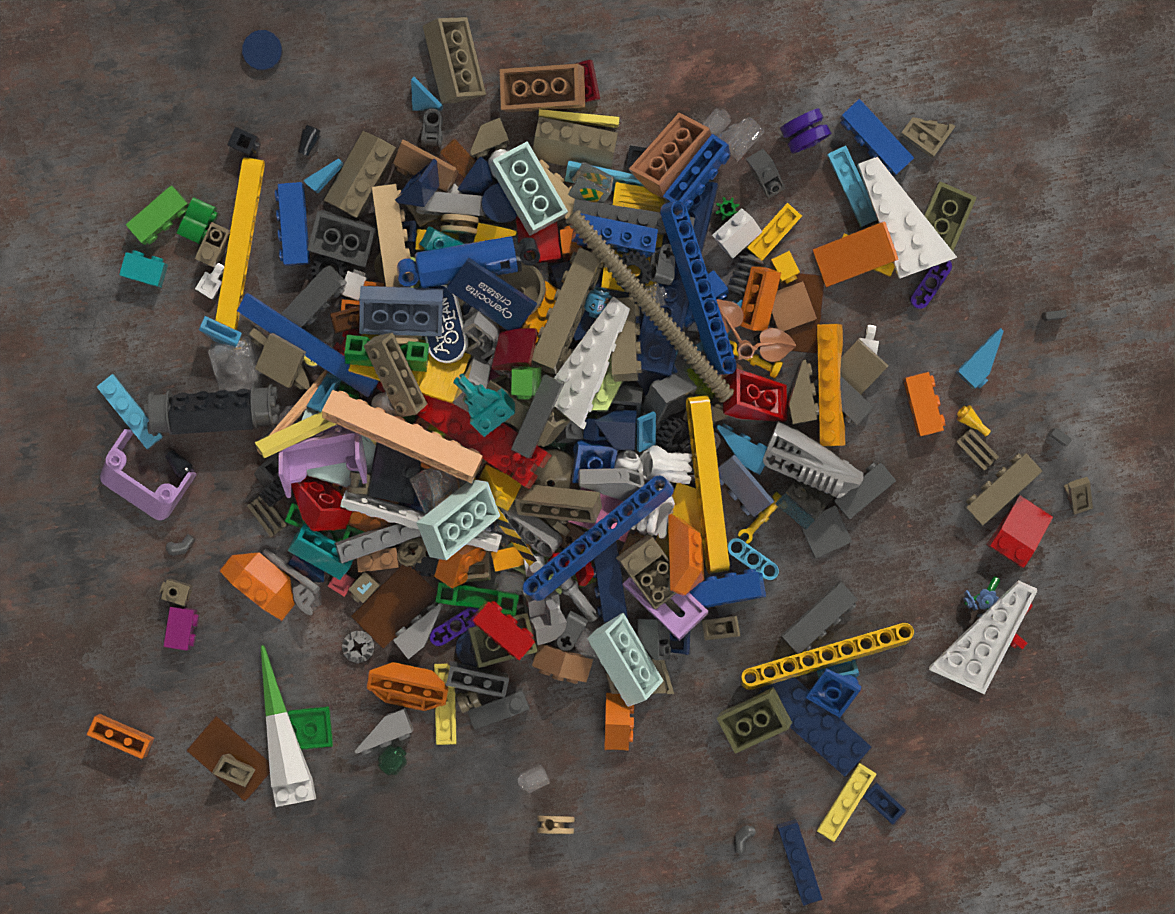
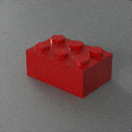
(503, 629)

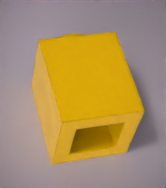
(787, 266)

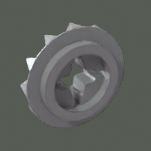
(360, 637)

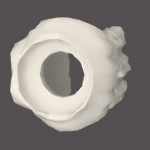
(669, 465)
(657, 520)

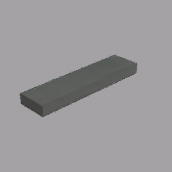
(537, 416)

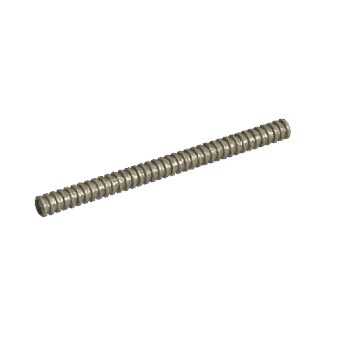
(649, 305)

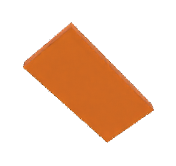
(855, 254)

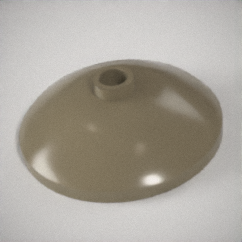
(528, 282)
(557, 469)

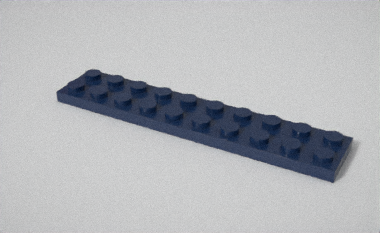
(656, 352)

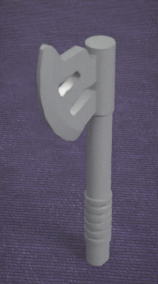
(304, 583)

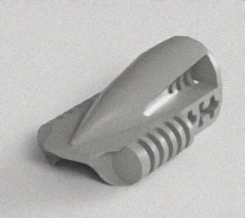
(819, 465)

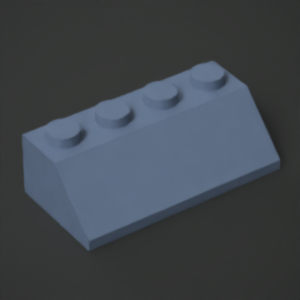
(401, 311)

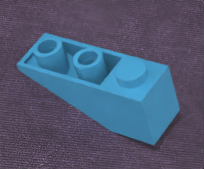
(748, 453)

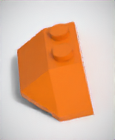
(684, 556)
(261, 582)
(408, 686)

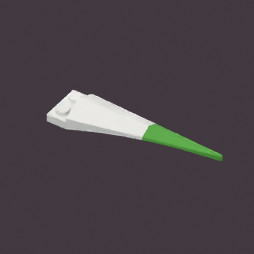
(288, 768)

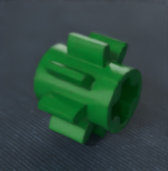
(724, 204)

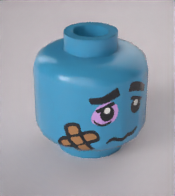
(597, 301)

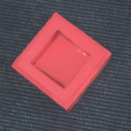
(341, 586)

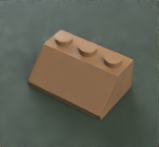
(412, 159)

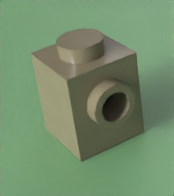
(176, 592)

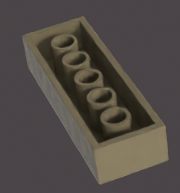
(567, 311)

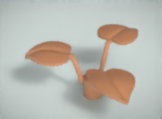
(774, 342)

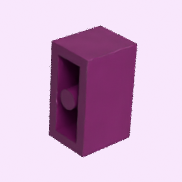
(181, 628)

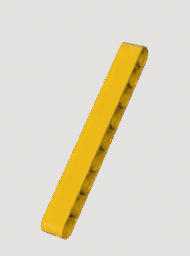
(240, 241)
(707, 484)
(834, 649)

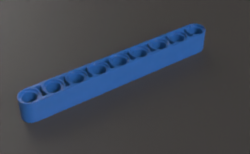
(695, 279)
(588, 539)

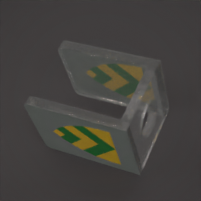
(591, 184)

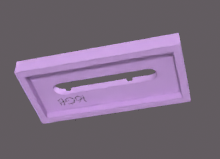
(676, 625)

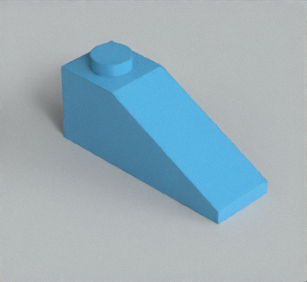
(980, 363)

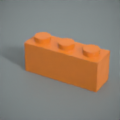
(759, 298)
(924, 404)
(120, 736)

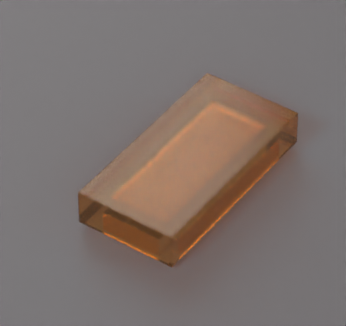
(458, 157)

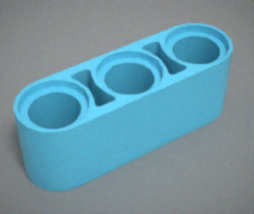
(762, 560)

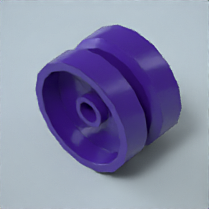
(806, 133)

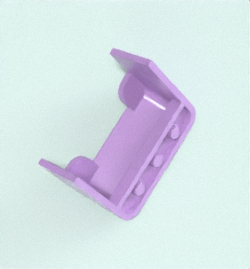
(323, 449)
(157, 504)

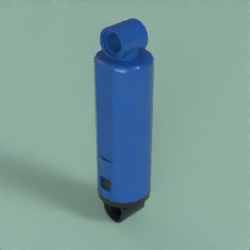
(441, 265)

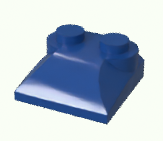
(592, 455)
(834, 692)

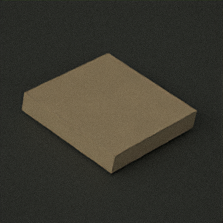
(280, 360)
(861, 366)

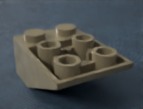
(800, 400)
(648, 570)

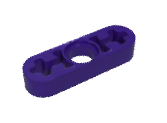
(944, 273)
(440, 629)

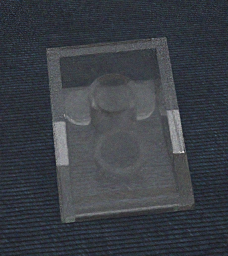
(235, 365)
(433, 487)

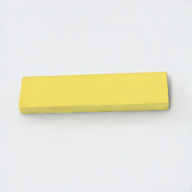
(580, 118)
(293, 434)
(445, 714)
(846, 802)

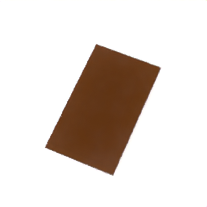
(806, 334)
(394, 605)
(220, 740)

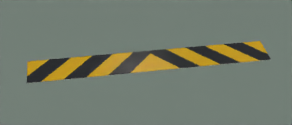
(515, 538)

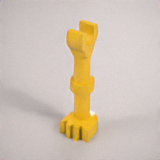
(755, 360)
(763, 516)

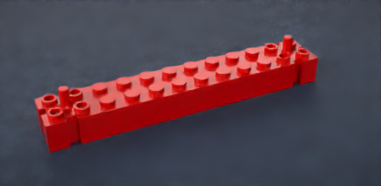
(493, 447)

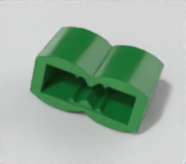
(197, 220)

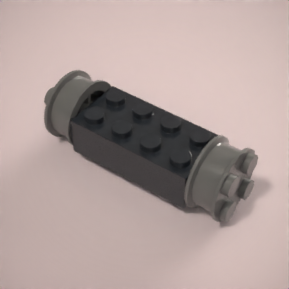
(212, 411)

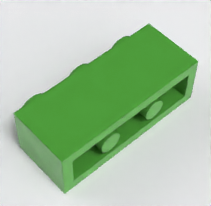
(158, 215)
(525, 381)

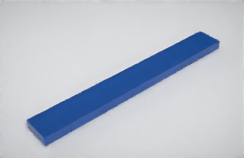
(315, 349)

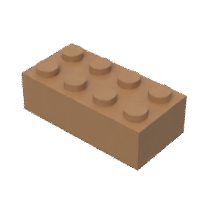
(542, 88)

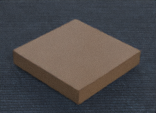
(792, 307)

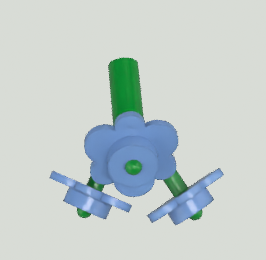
(986, 597)

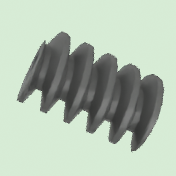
(742, 276)

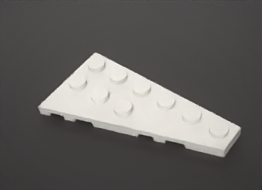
(911, 233)
(589, 362)
(980, 649)

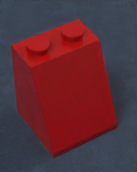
(546, 239)

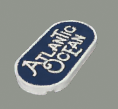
(453, 341)

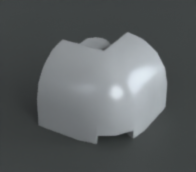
(482, 333)
(545, 617)

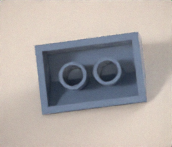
(743, 486)

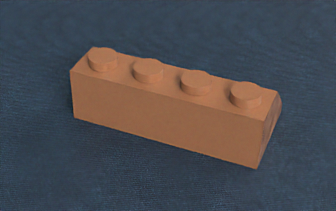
(669, 154)

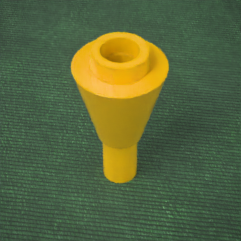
(969, 417)

